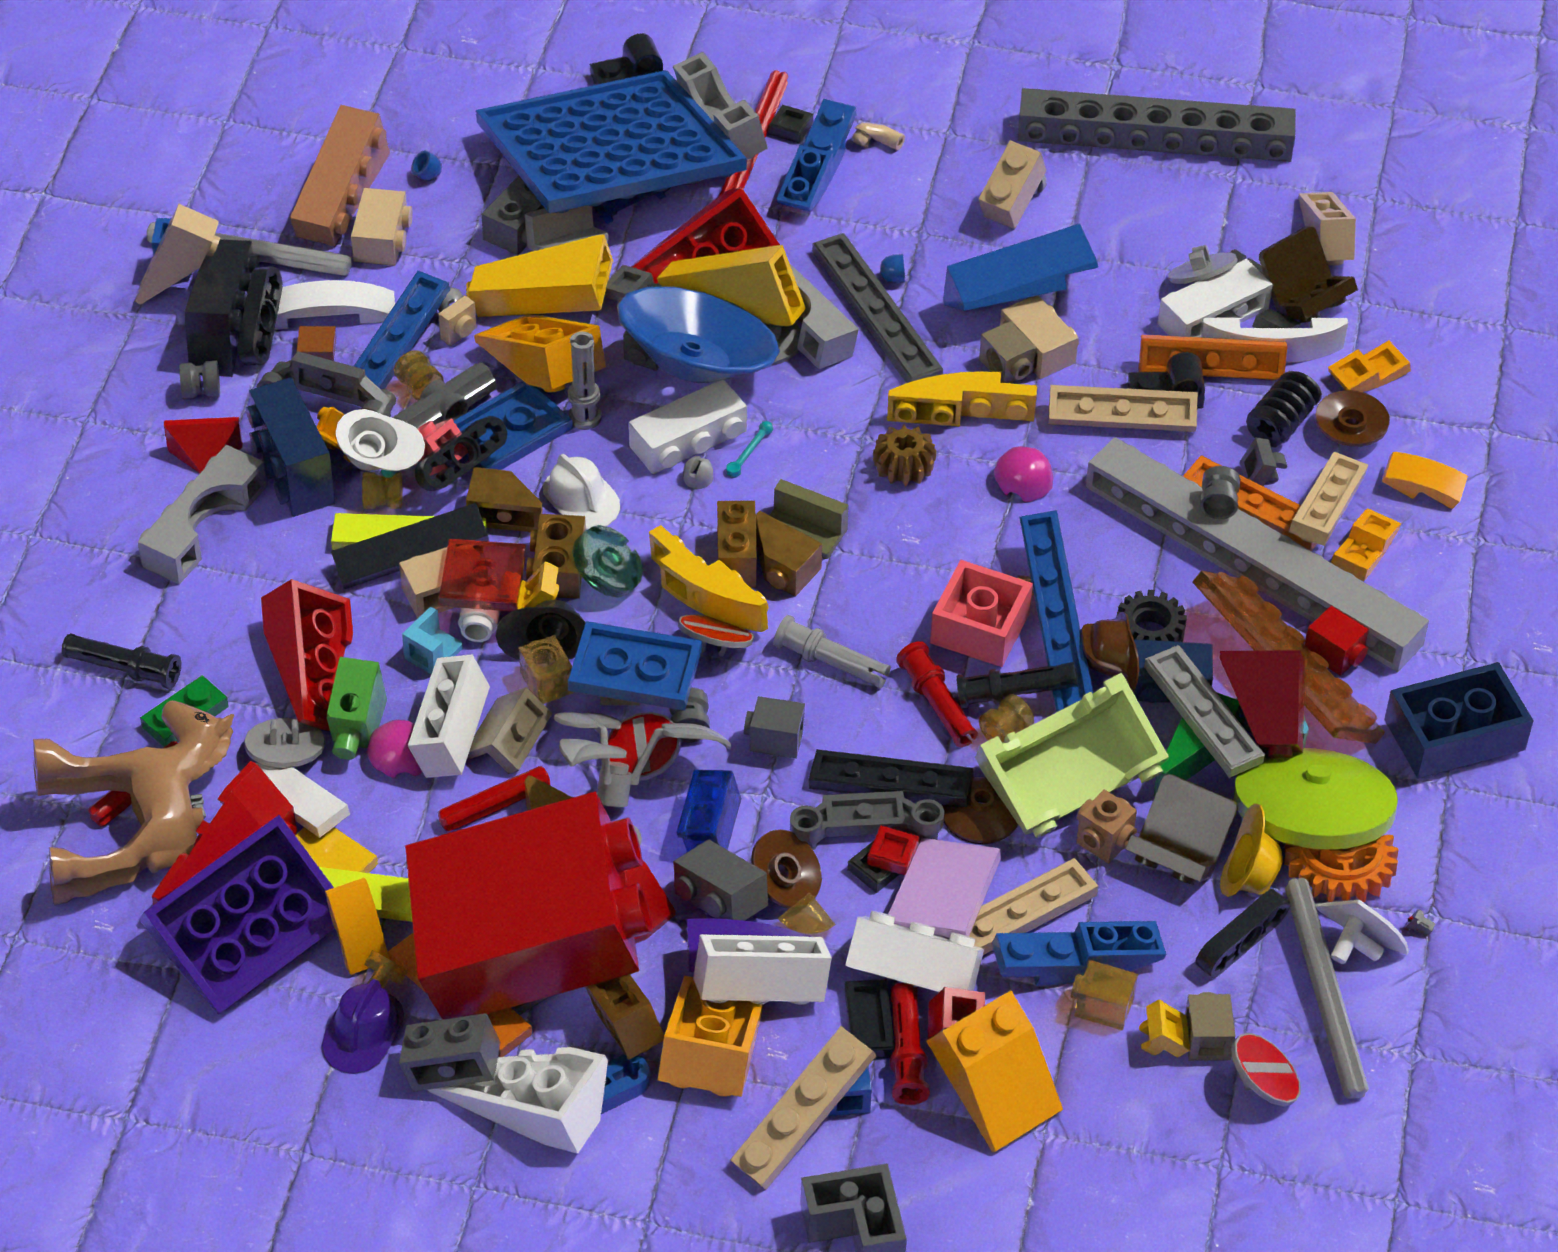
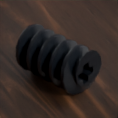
(1283, 407)

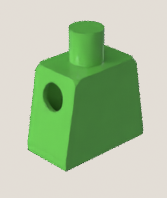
(355, 705)

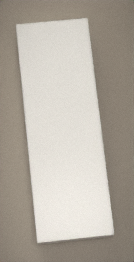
(312, 804)

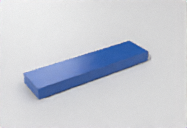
(402, 327)

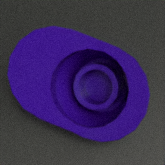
(362, 1028)

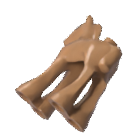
(158, 797)

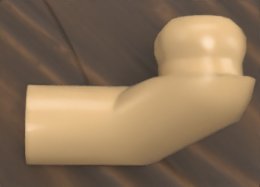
(878, 132)

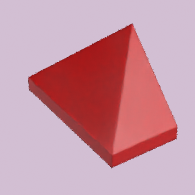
(201, 439)

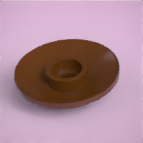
(1352, 418)
(980, 822)
(789, 866)

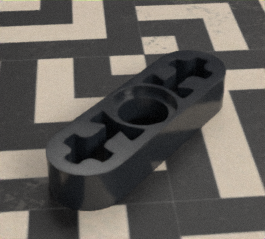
(260, 316)
(445, 453)
(1242, 933)

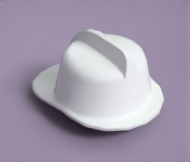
(379, 441)
(580, 491)

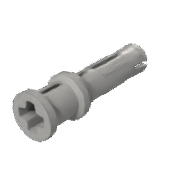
(583, 393)
(815, 646)

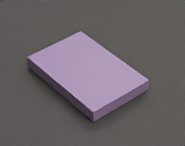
(945, 886)

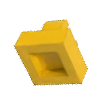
(1166, 1030)

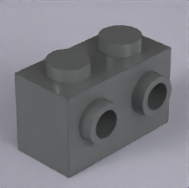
(505, 219)
(720, 882)
(449, 1052)

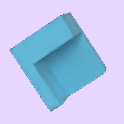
(426, 641)

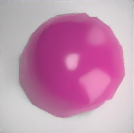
(1024, 473)
(390, 750)

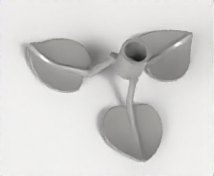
(614, 776)

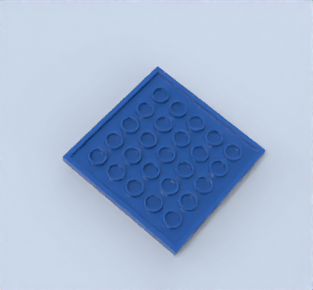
(610, 141)

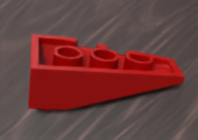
(719, 228)
(307, 638)
(247, 806)

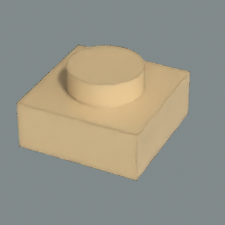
(457, 320)

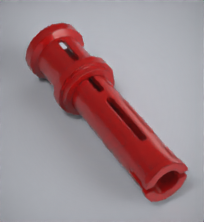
(929, 681)
(908, 1058)

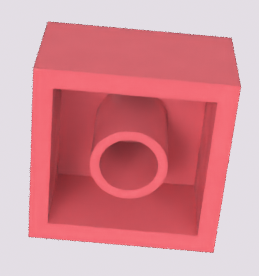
(981, 613)

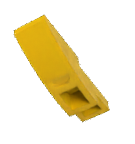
(971, 394)
(707, 589)

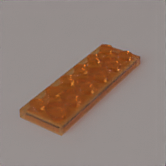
(1263, 629)

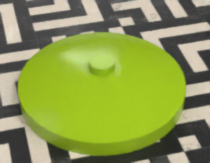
(1319, 799)

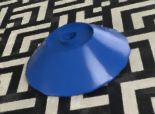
(696, 334)

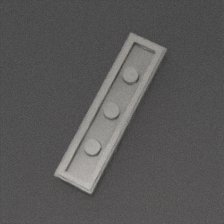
(1204, 711)

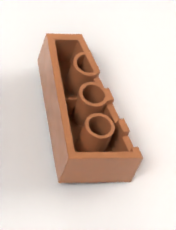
(344, 167)

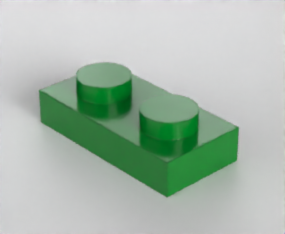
(198, 694)

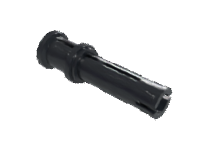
(138, 663)
(998, 685)

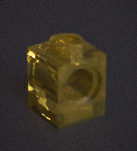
(545, 669)

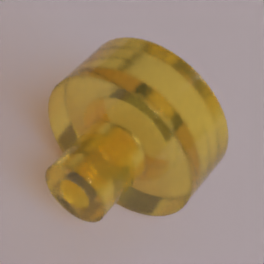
(384, 969)

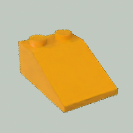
(539, 349)
(709, 1042)
(998, 1070)

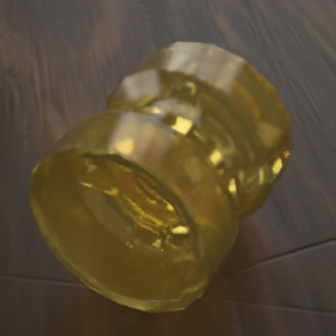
(416, 372)
(381, 490)
(1010, 716)

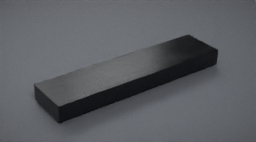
(382, 553)
(872, 774)

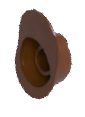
(1111, 648)

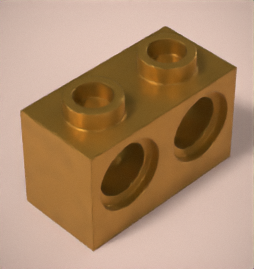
(738, 538)
(554, 544)
(626, 1014)

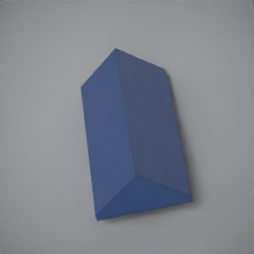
(1018, 270)

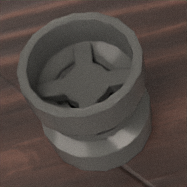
(191, 380)
(1220, 492)
(694, 713)

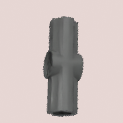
(450, 399)

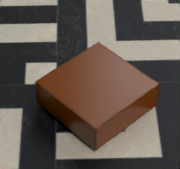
(317, 341)

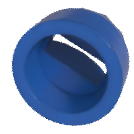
(426, 166)
(893, 268)

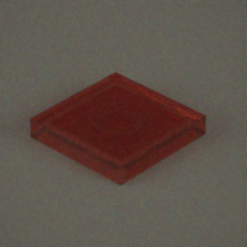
(482, 575)

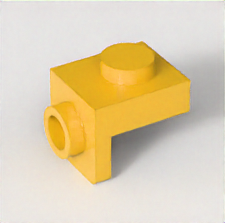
(539, 587)

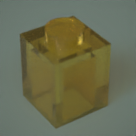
(1104, 994)

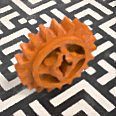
(1347, 870)

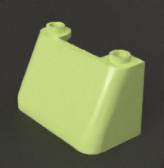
(1073, 757)

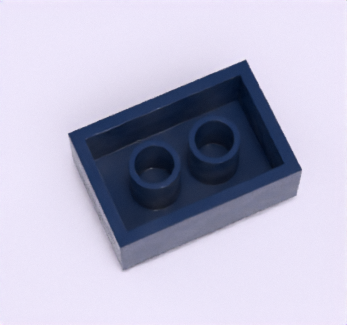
(290, 447)
(1458, 720)

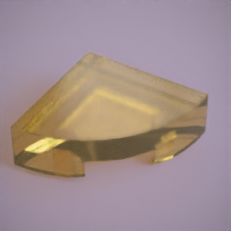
(807, 917)

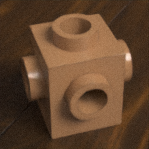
(1105, 825)

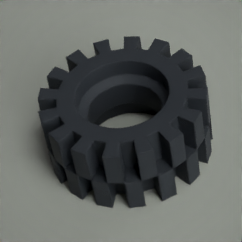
(1155, 610)

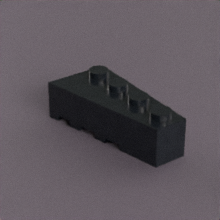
(218, 305)

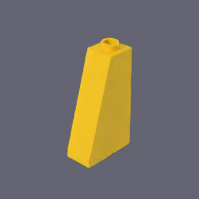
(751, 279)
(544, 281)

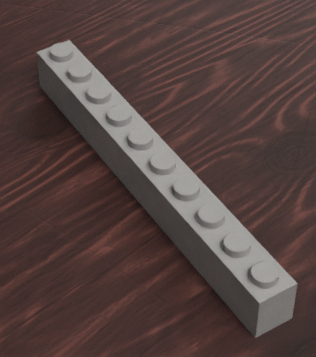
(1253, 550)

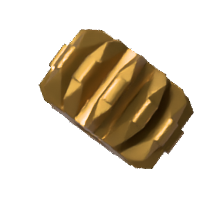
(904, 455)

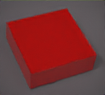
(893, 850)

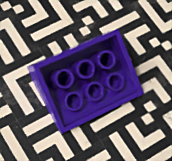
(243, 915)

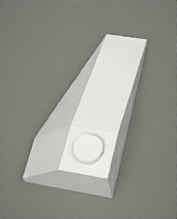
(540, 1096)

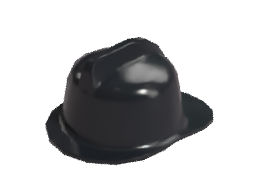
(538, 623)

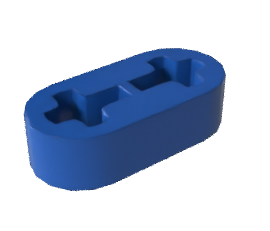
(623, 1089)

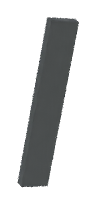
(876, 308)

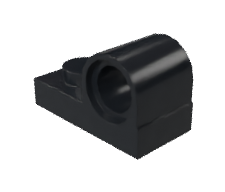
(638, 59)
(1181, 374)

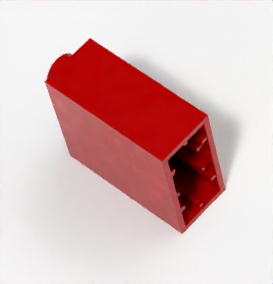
(525, 907)

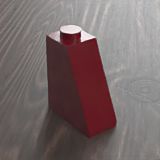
(1271, 696)

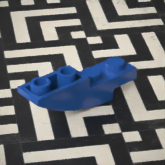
(818, 157)
(1060, 956)

